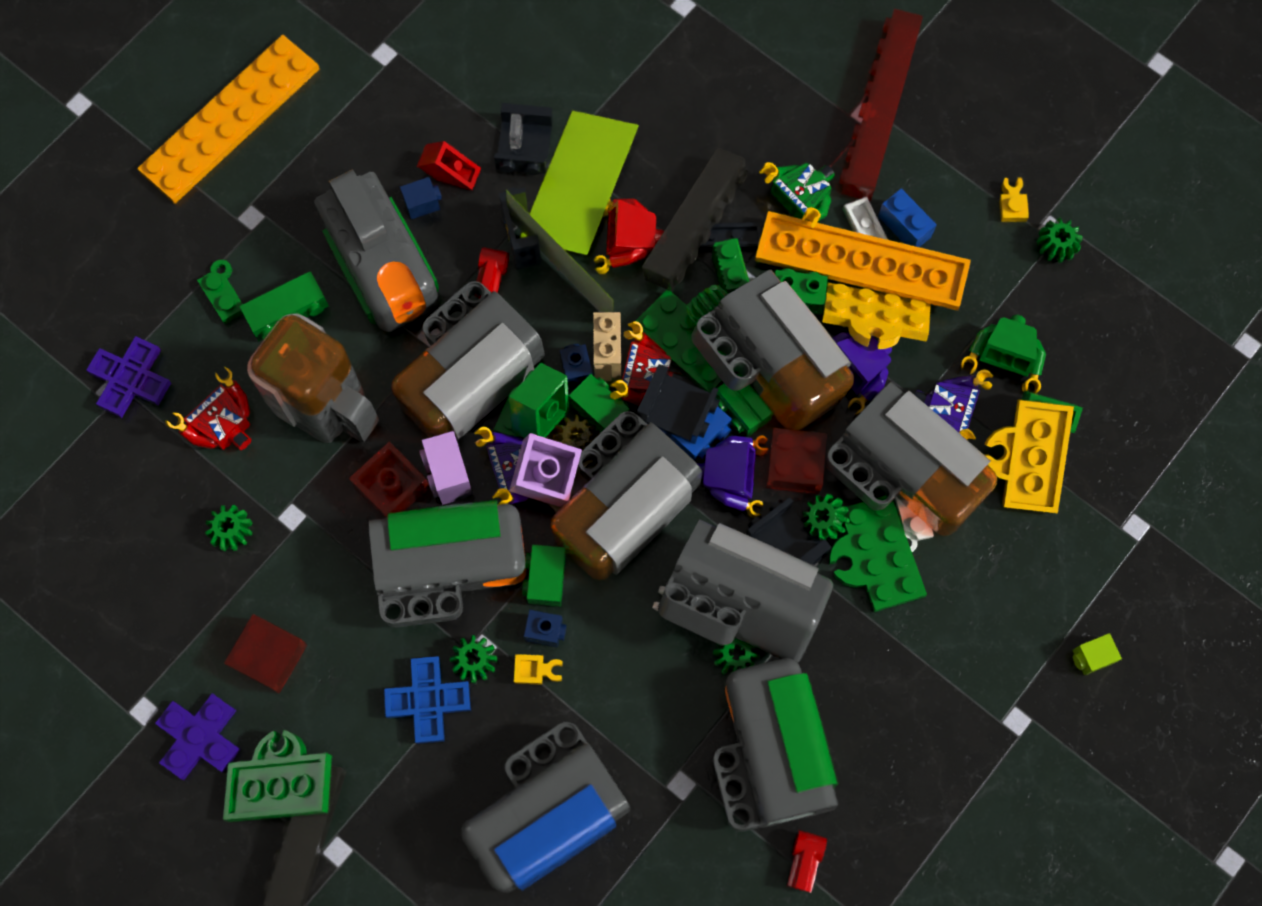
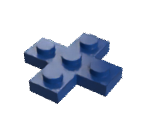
(427, 700)

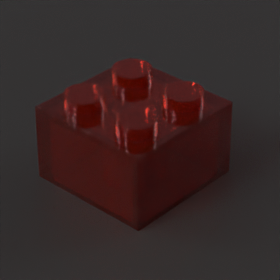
(796, 460)
(389, 481)
(266, 653)

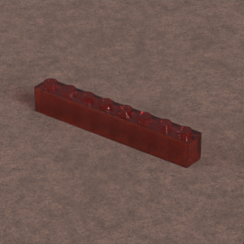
(882, 104)

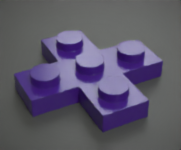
(128, 376)
(197, 736)

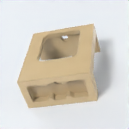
(607, 346)

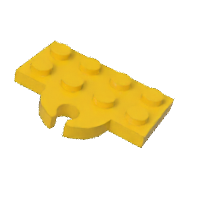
(876, 314)
(1033, 455)

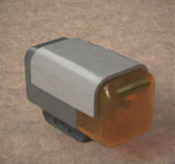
(776, 349)
(468, 363)
(311, 381)
(913, 457)
(626, 496)

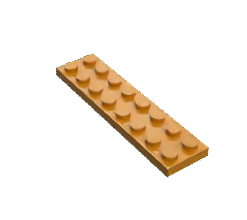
(228, 119)
(863, 260)

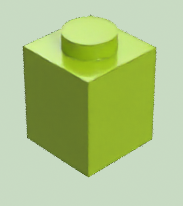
(1096, 654)

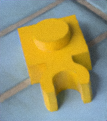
(1012, 203)
(531, 669)

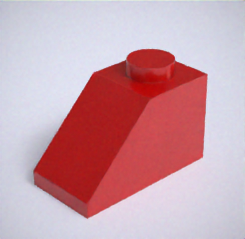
(448, 165)

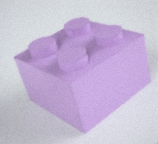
(444, 461)
(545, 470)

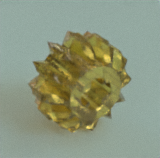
(575, 427)

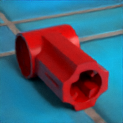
(491, 268)
(807, 853)

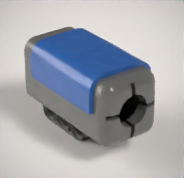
(549, 816)

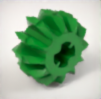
(1059, 240)
(705, 302)
(835, 512)
(232, 536)
(483, 654)
(743, 662)

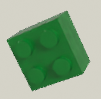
(539, 402)

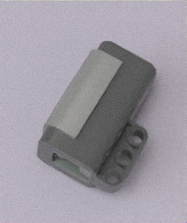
(745, 591)

